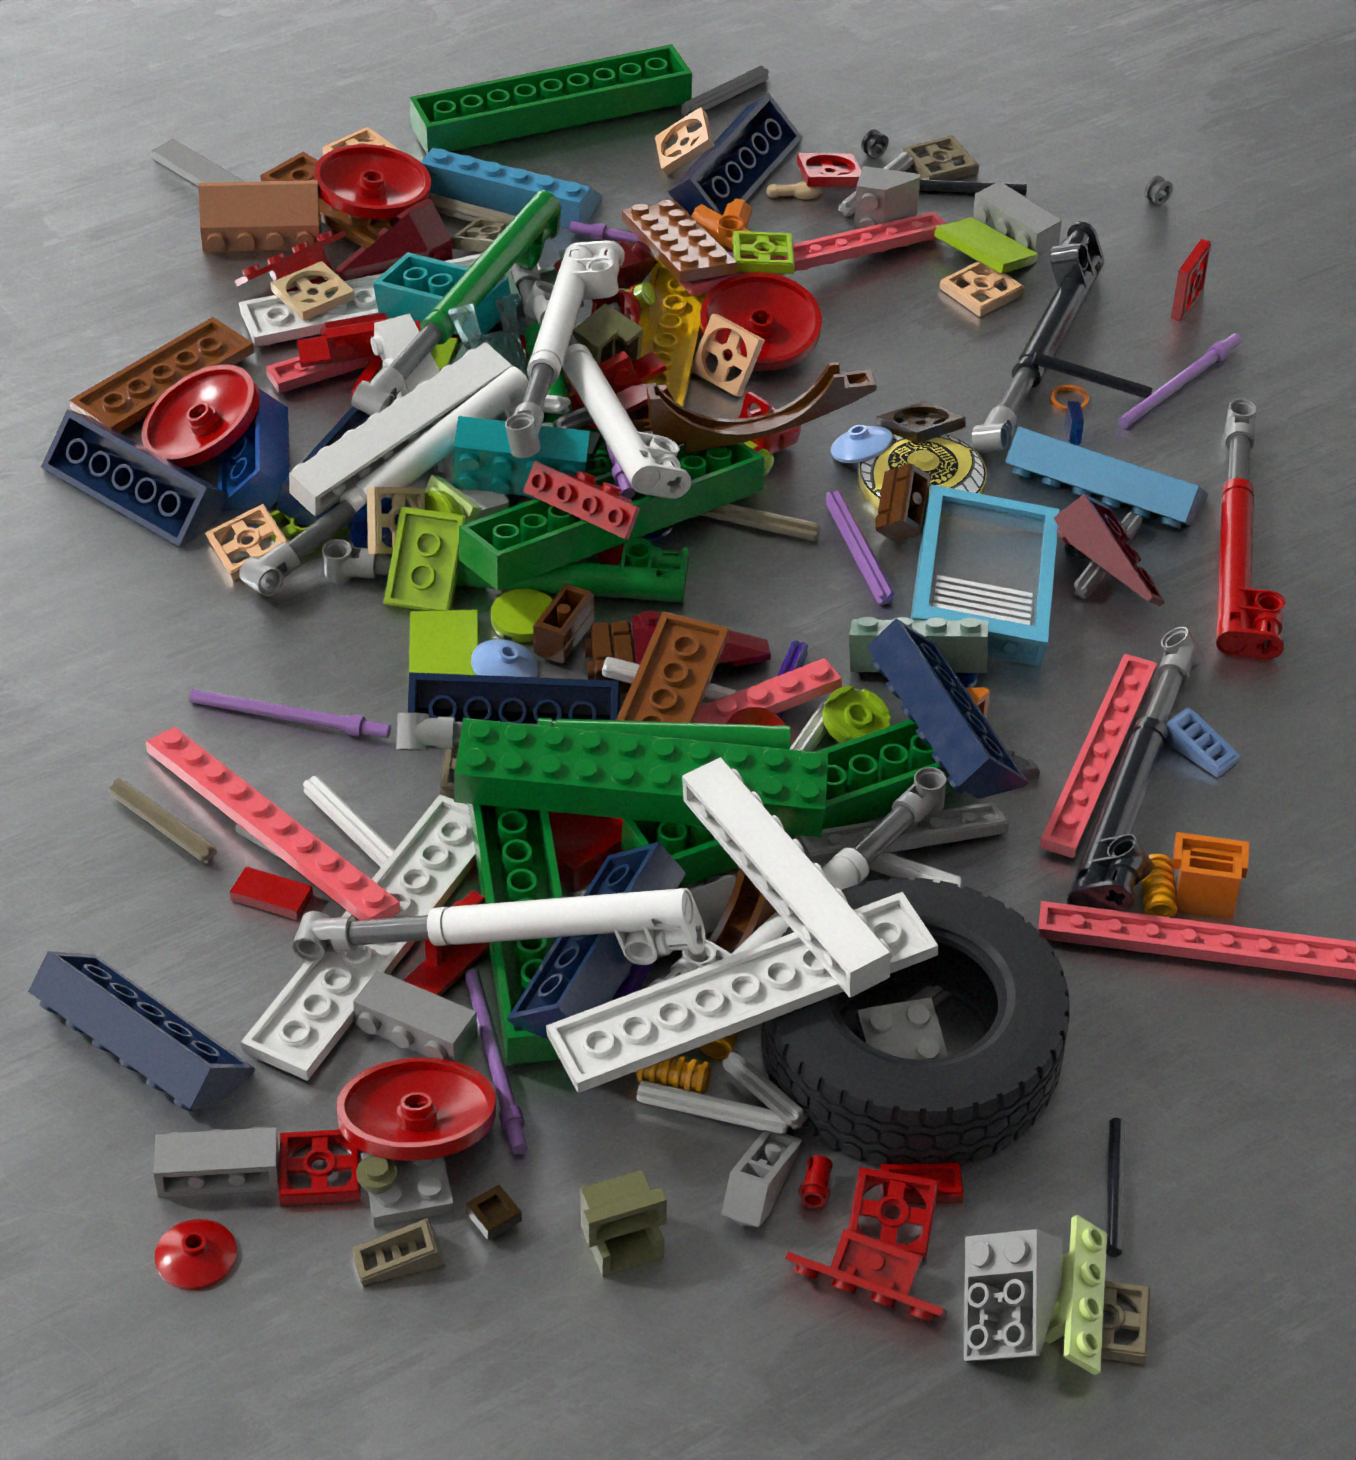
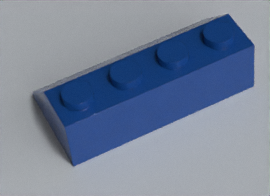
(258, 461)

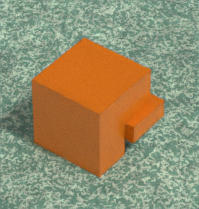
(1209, 873)

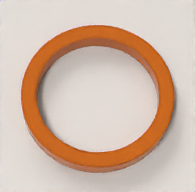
(1068, 388)

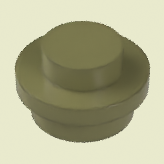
(376, 1174)

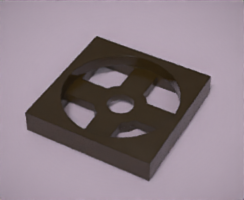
(916, 429)

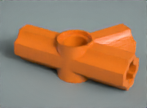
(721, 227)

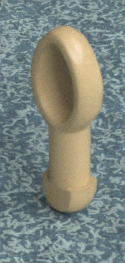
(798, 190)

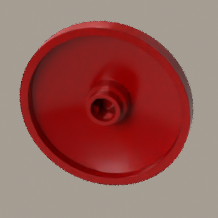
(371, 180)
(770, 308)
(201, 415)
(416, 1109)

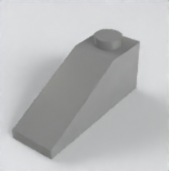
(759, 1178)

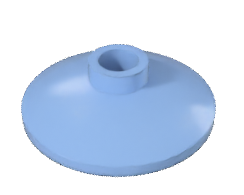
(861, 444)
(503, 658)

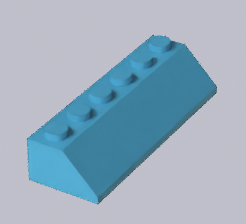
(504, 187)
(1105, 477)

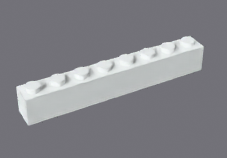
(389, 341)
(362, 450)
(787, 877)

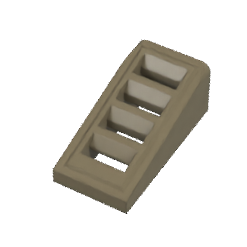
(415, 1262)

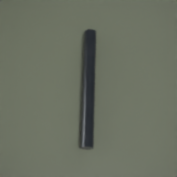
(964, 186)
(1091, 375)
(1115, 1187)

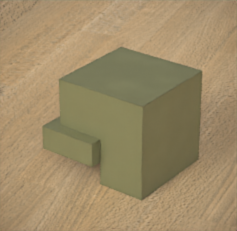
(608, 334)
(623, 1222)

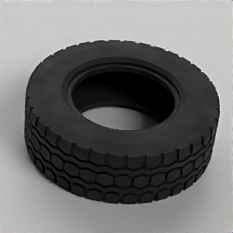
(946, 1105)

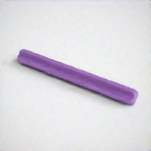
(859, 548)

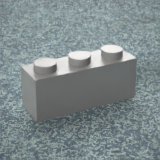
(1017, 217)
(415, 1018)
(216, 1162)

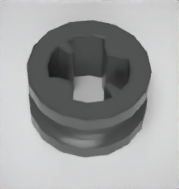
(1158, 190)

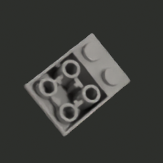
(1009, 1293)

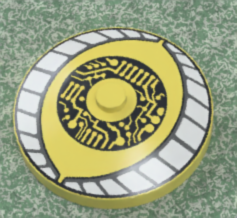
(945, 458)

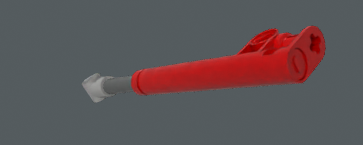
(1243, 613)

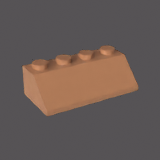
(258, 215)

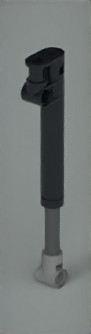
(1075, 269)
(1114, 856)

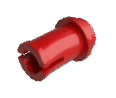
(815, 1189)

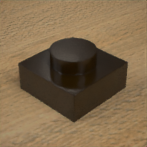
(493, 1212)

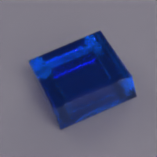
(1074, 422)

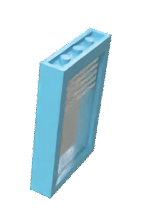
(989, 564)

